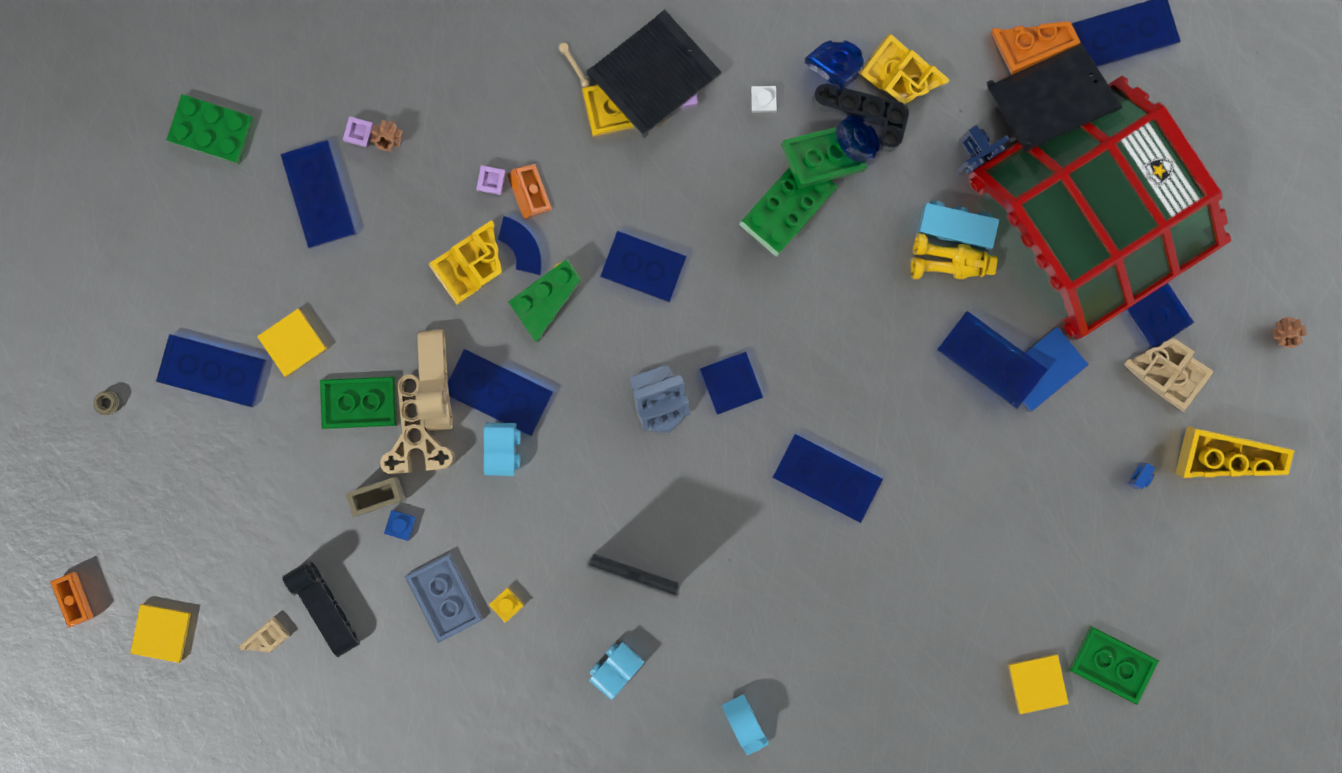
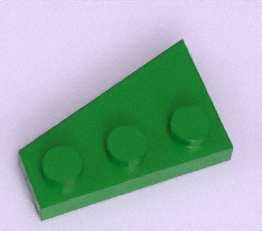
(545, 297)

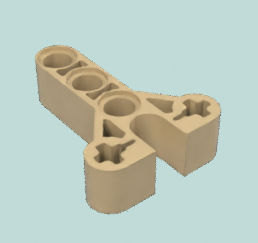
(433, 392)
(405, 446)

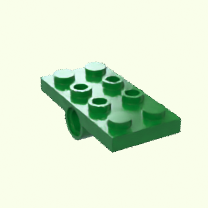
(785, 211)

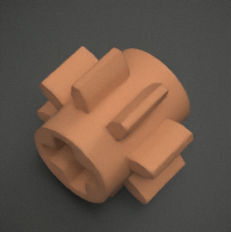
(386, 135)
(1289, 332)

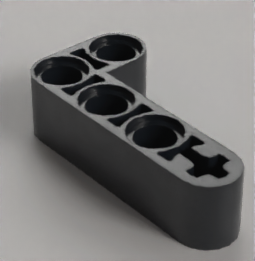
(861, 100)
(322, 607)

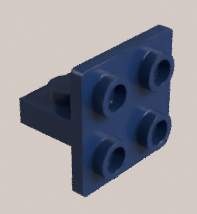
(978, 147)

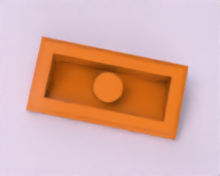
(529, 191)

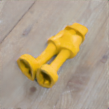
(965, 260)

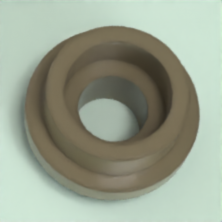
(99, 402)

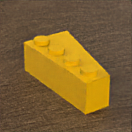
(1220, 454)

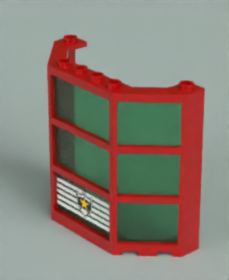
(1110, 207)

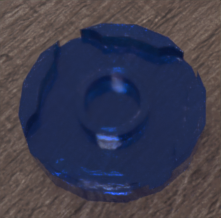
(857, 139)

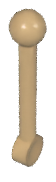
(564, 48)

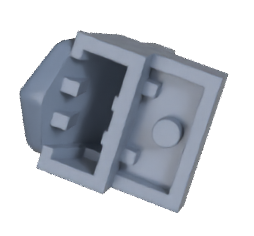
(659, 399)

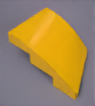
(900, 71)
(469, 264)

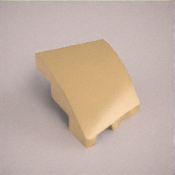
(1171, 372)

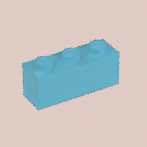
(958, 225)

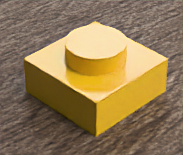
(506, 604)

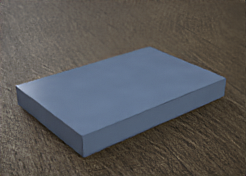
(444, 598)

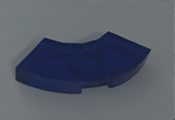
(523, 245)

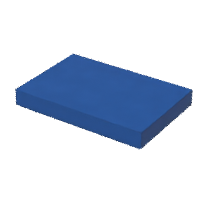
(1060, 359)

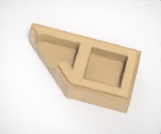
(267, 637)

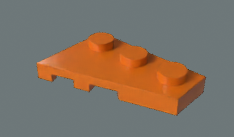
(1030, 45)

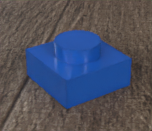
(1142, 476)
(400, 525)

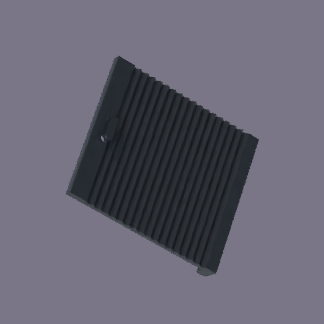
(654, 72)
(1053, 97)
(634, 574)

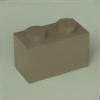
(375, 496)

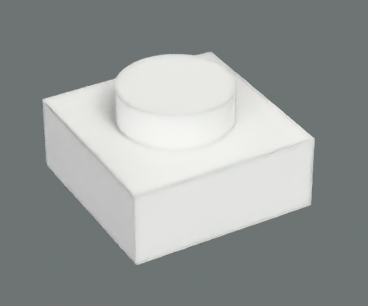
(763, 99)

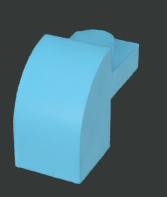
(745, 725)

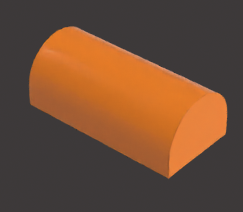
(72, 599)

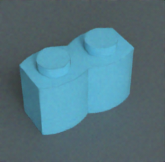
(500, 449)
(616, 669)

